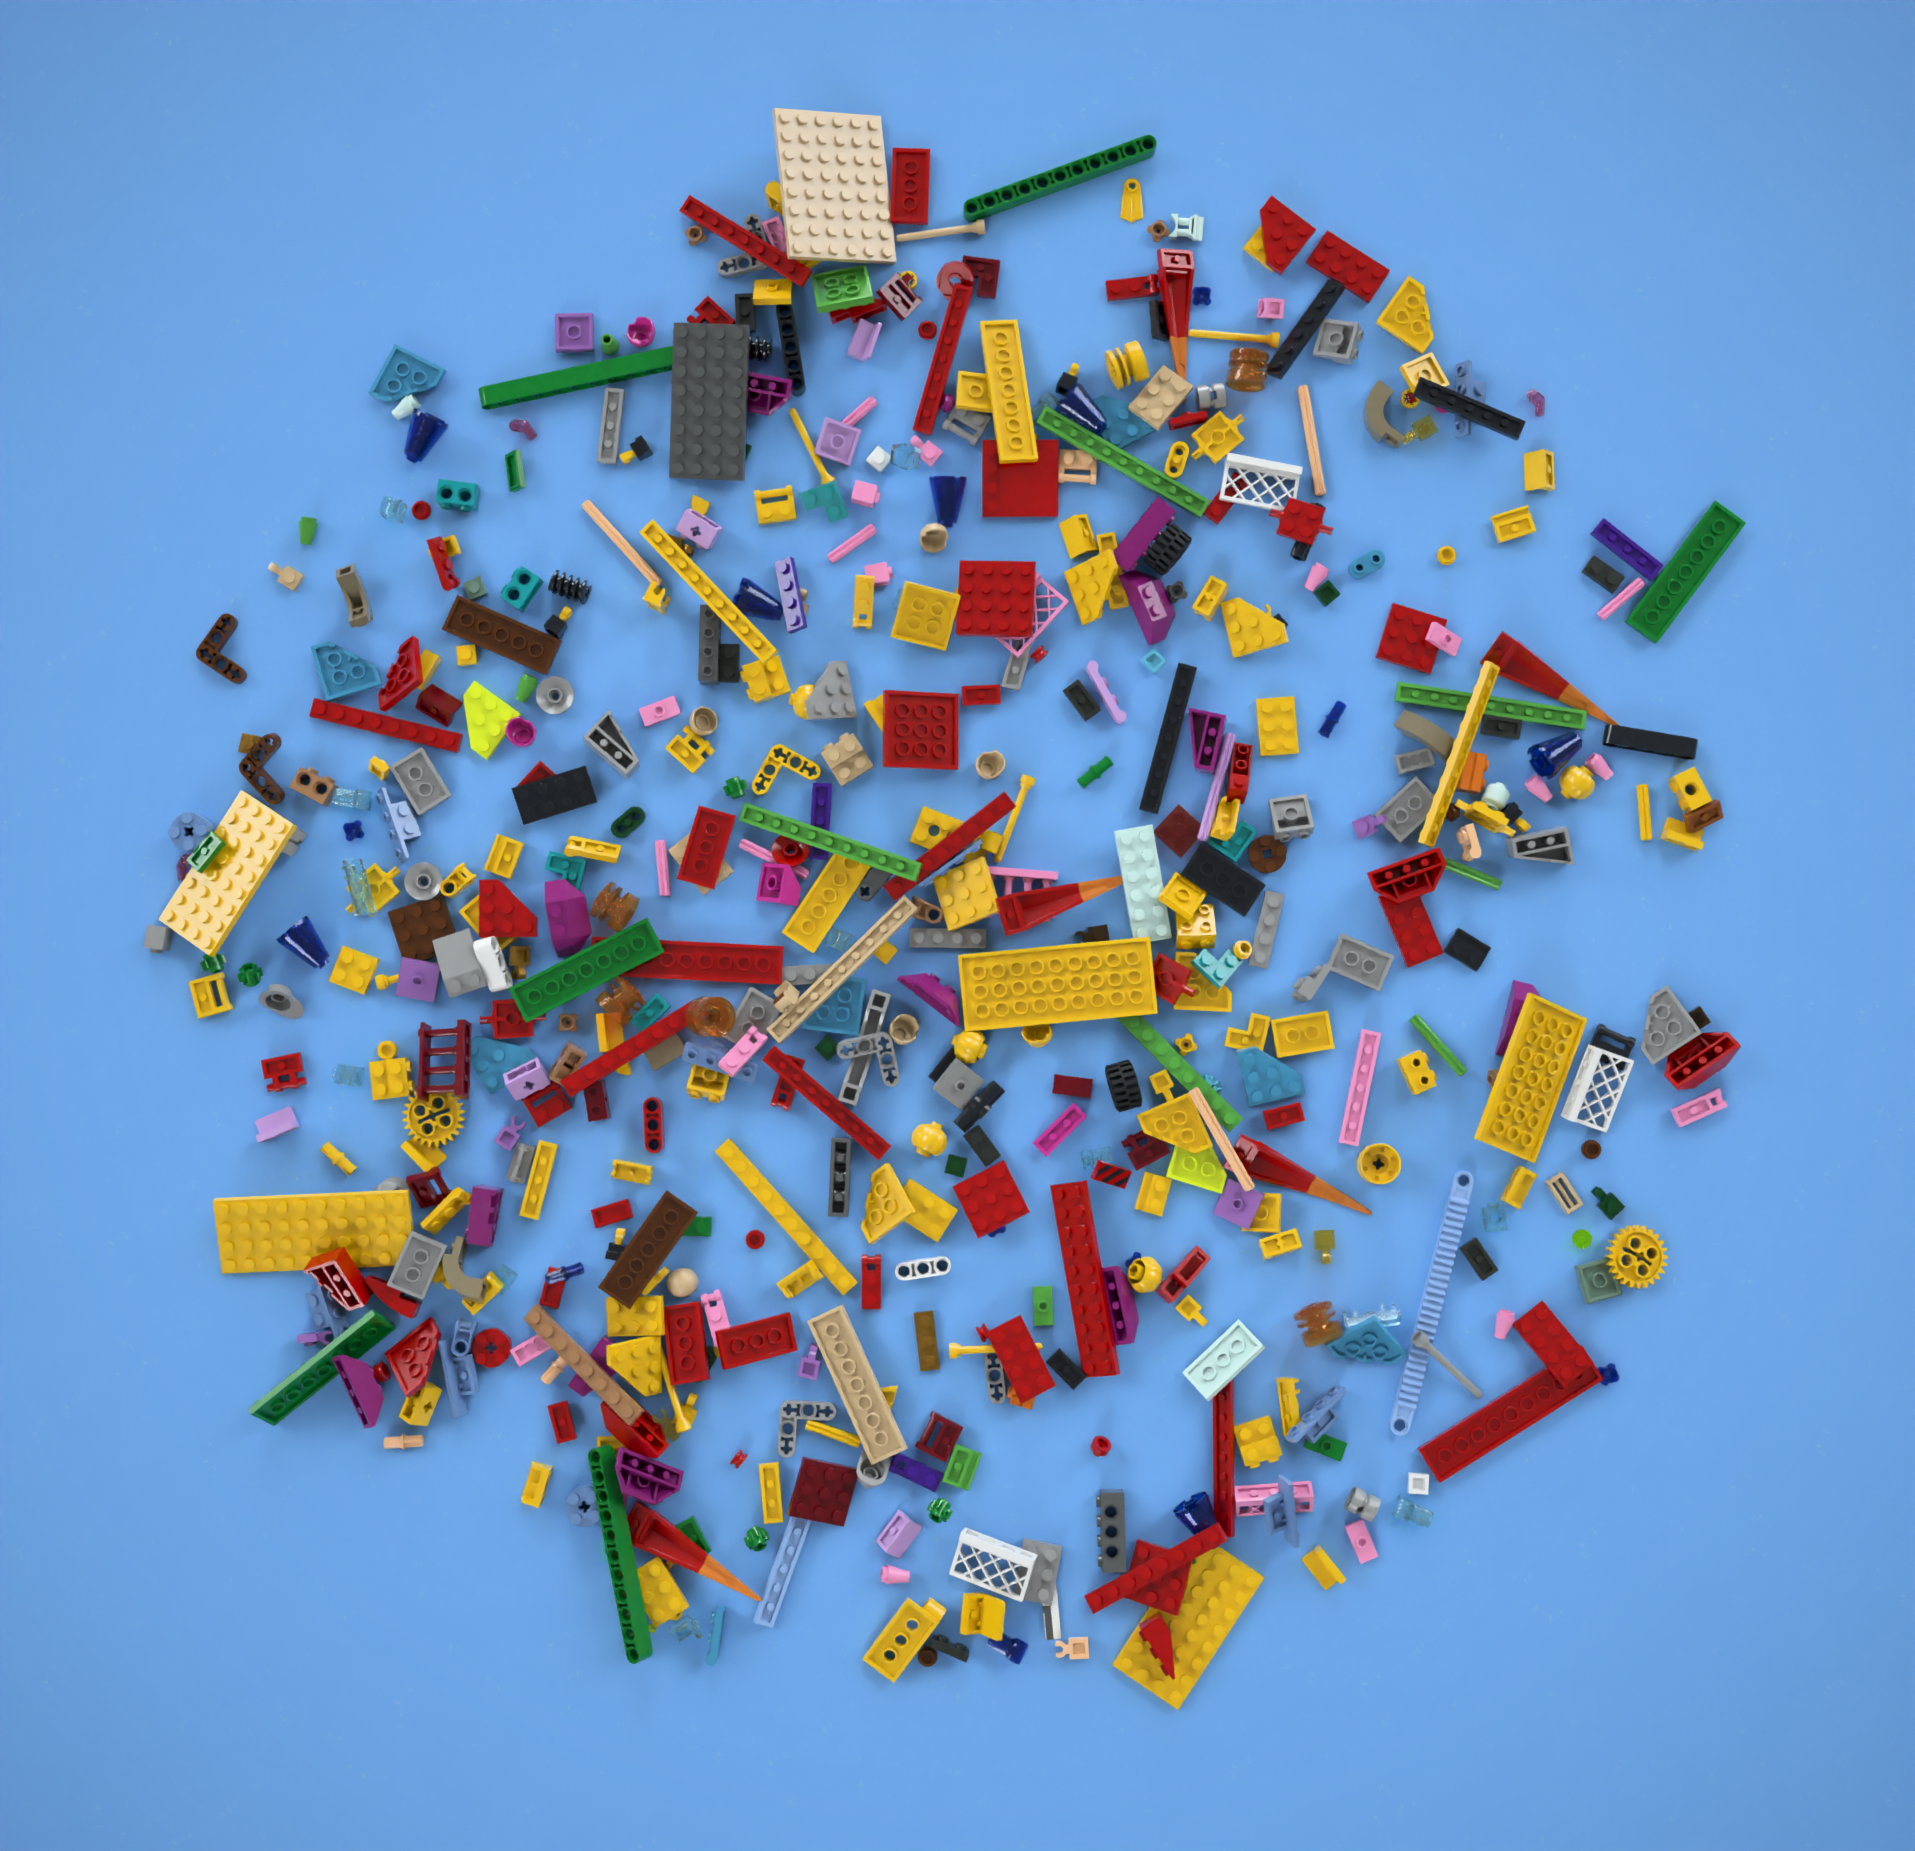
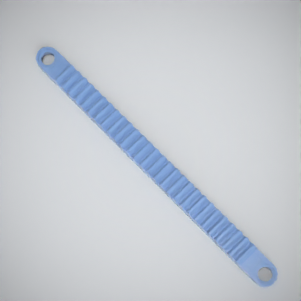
(1432, 1301)

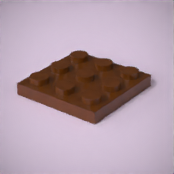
(419, 925)

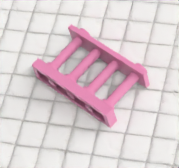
(1028, 876)

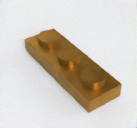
(926, 1340)

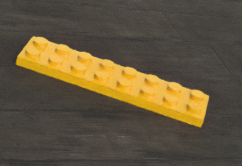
(1008, 391)

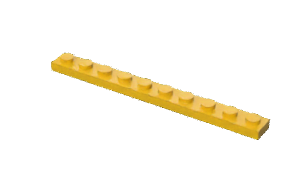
(709, 592)
(1459, 754)
(786, 1216)

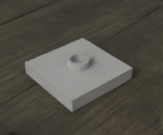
(958, 1084)

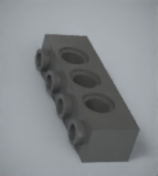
(709, 646)
(840, 1177)
(1117, 1561)

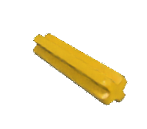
(1644, 812)
(833, 1433)

